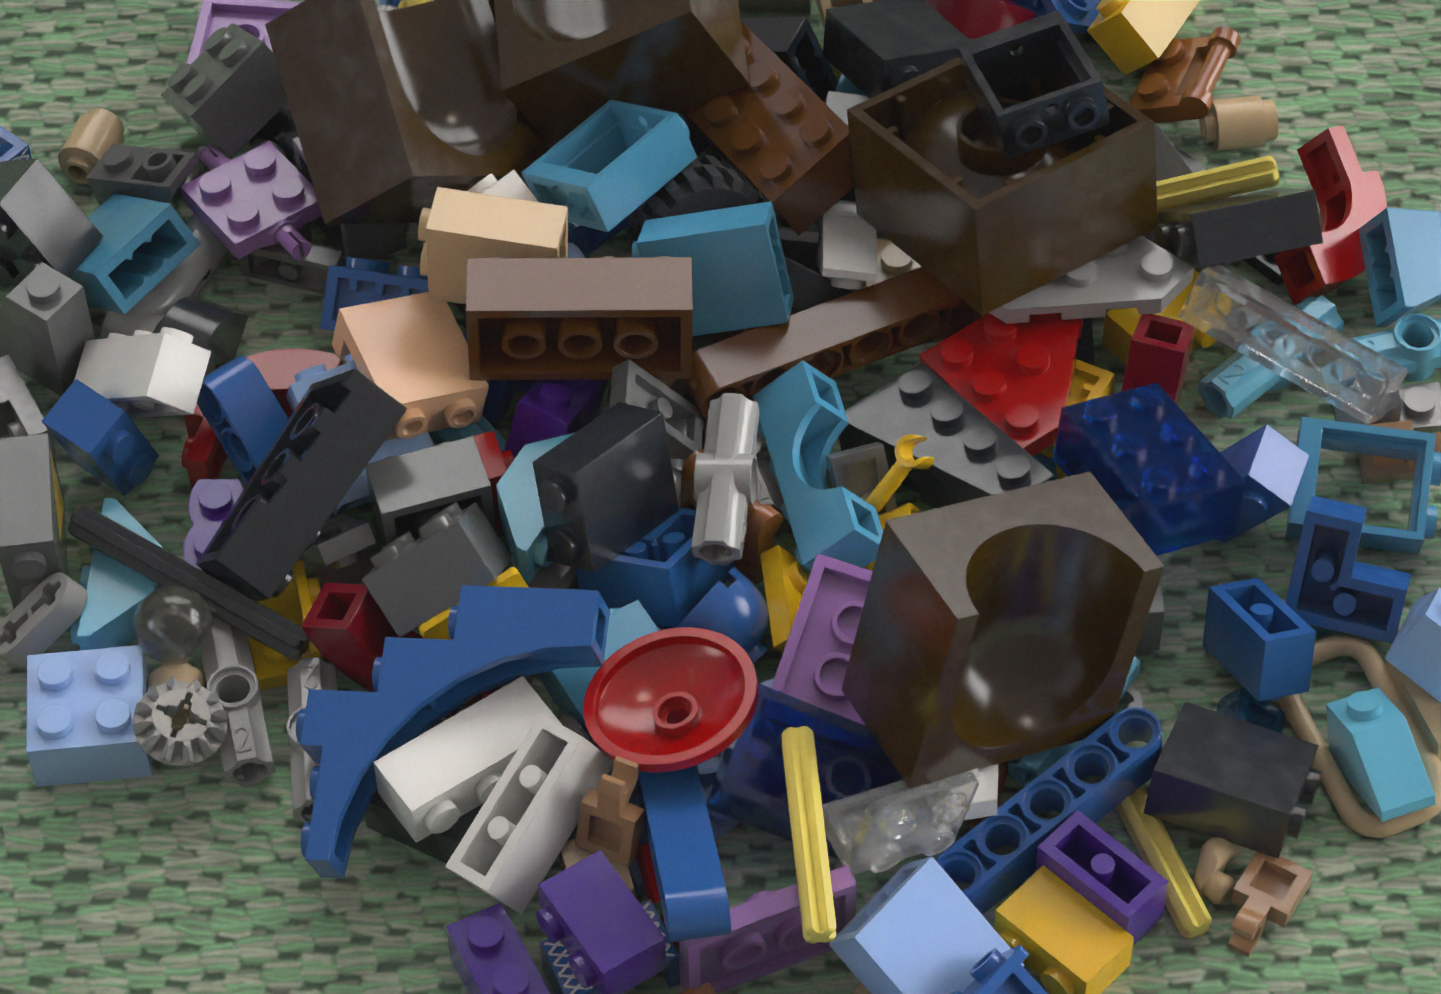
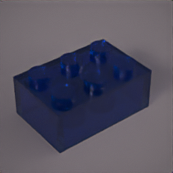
(1152, 466)
(752, 772)

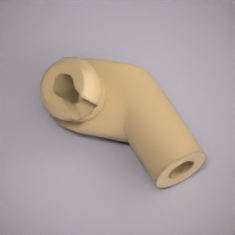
(1209, 874)

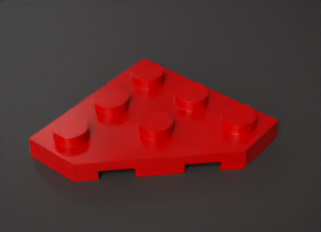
(1012, 372)

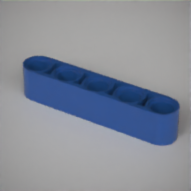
(1055, 790)
(684, 854)

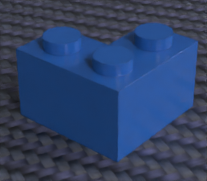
(658, 573)
(1335, 589)

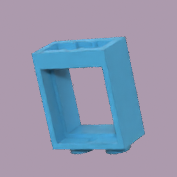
(611, 163)
(1377, 441)

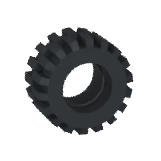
(694, 190)

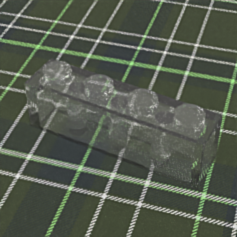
(1293, 344)

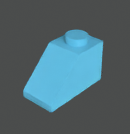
(1378, 754)

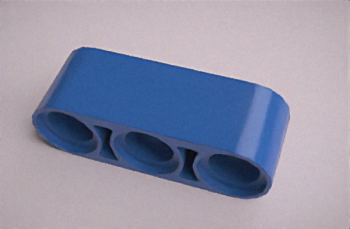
(241, 413)

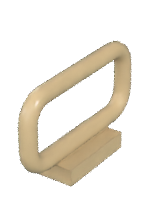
(1417, 706)

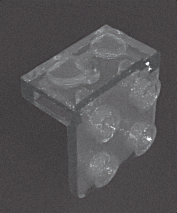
(897, 822)

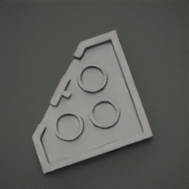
(1127, 277)

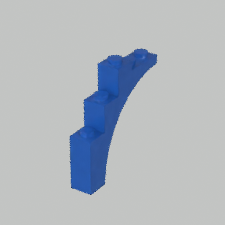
(418, 681)

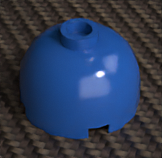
(734, 612)

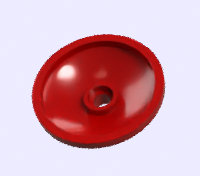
(671, 699)

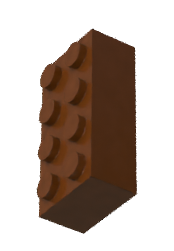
(779, 138)
(578, 317)

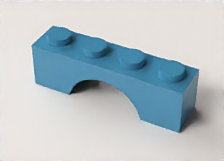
(800, 424)

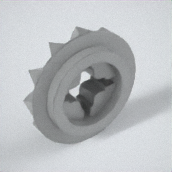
(193, 742)

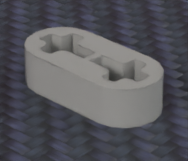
(41, 618)

